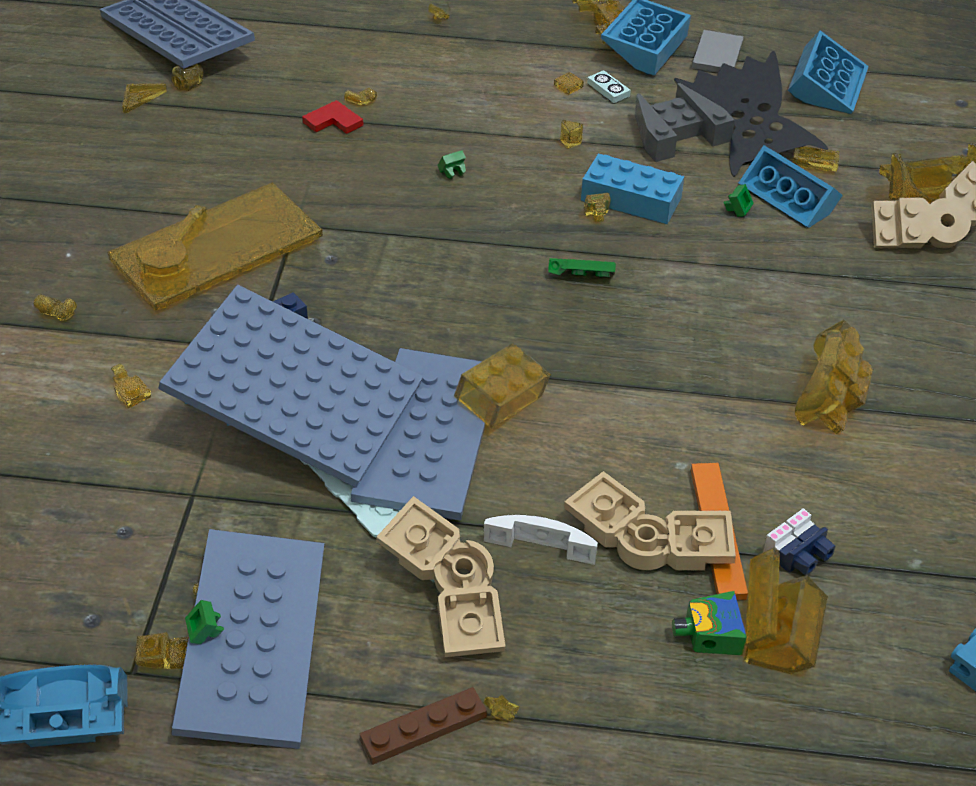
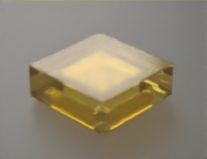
(568, 83)

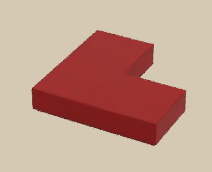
(335, 114)

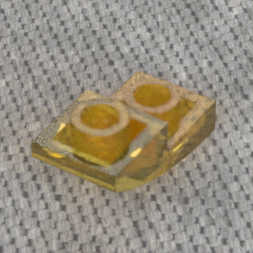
(161, 651)

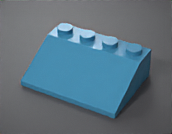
(647, 34)
(828, 75)

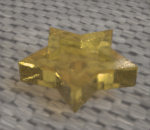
(438, 12)
(501, 707)

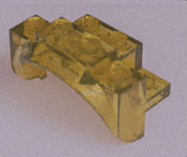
(924, 177)
(839, 379)

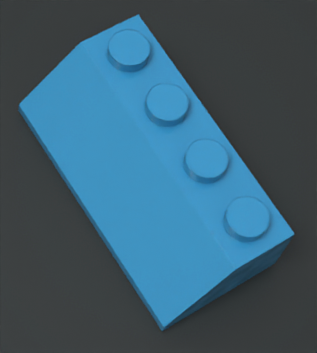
(790, 188)

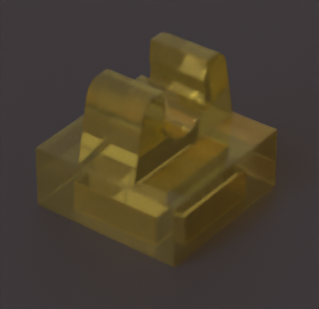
(597, 206)

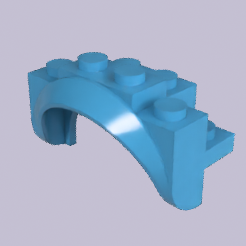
(62, 704)

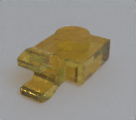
(129, 390)

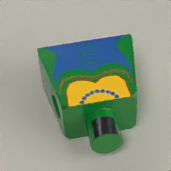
(713, 625)

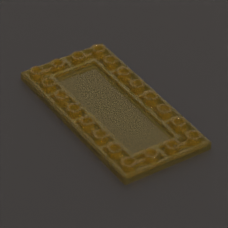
(222, 244)

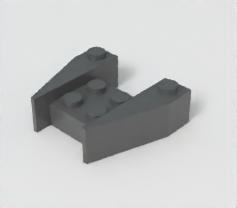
(681, 119)

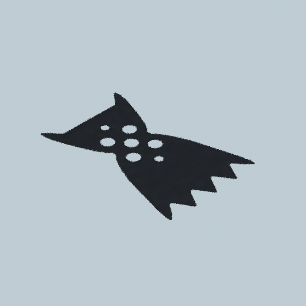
(760, 85)

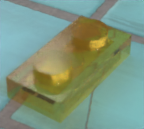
(816, 158)

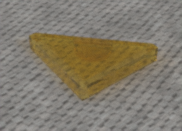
(139, 94)

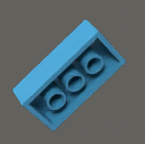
(634, 187)

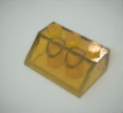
(798, 628)

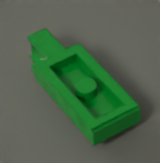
(579, 267)

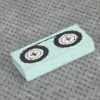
(608, 86)

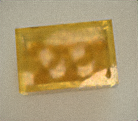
(502, 385)

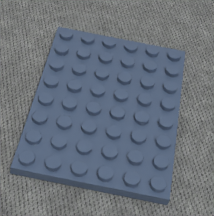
(293, 384)

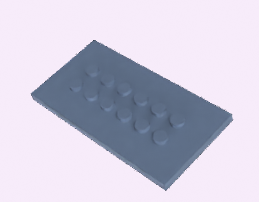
(178, 28)
(431, 445)
(256, 672)

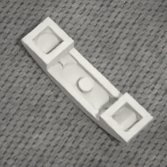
(542, 531)

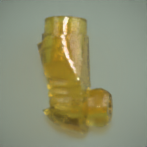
(54, 307)

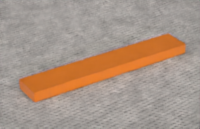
(712, 497)

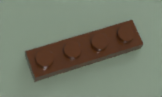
(422, 725)

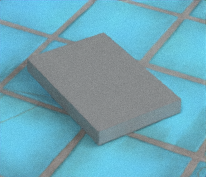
(717, 49)

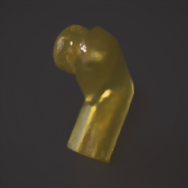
(362, 97)

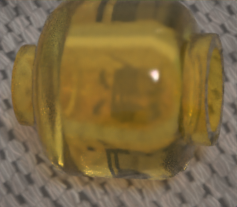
(188, 77)

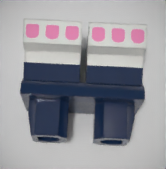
(798, 541)

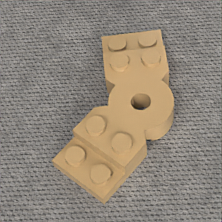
(915, 221)
(647, 541)
(468, 602)

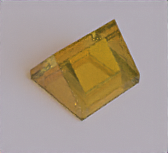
(571, 133)

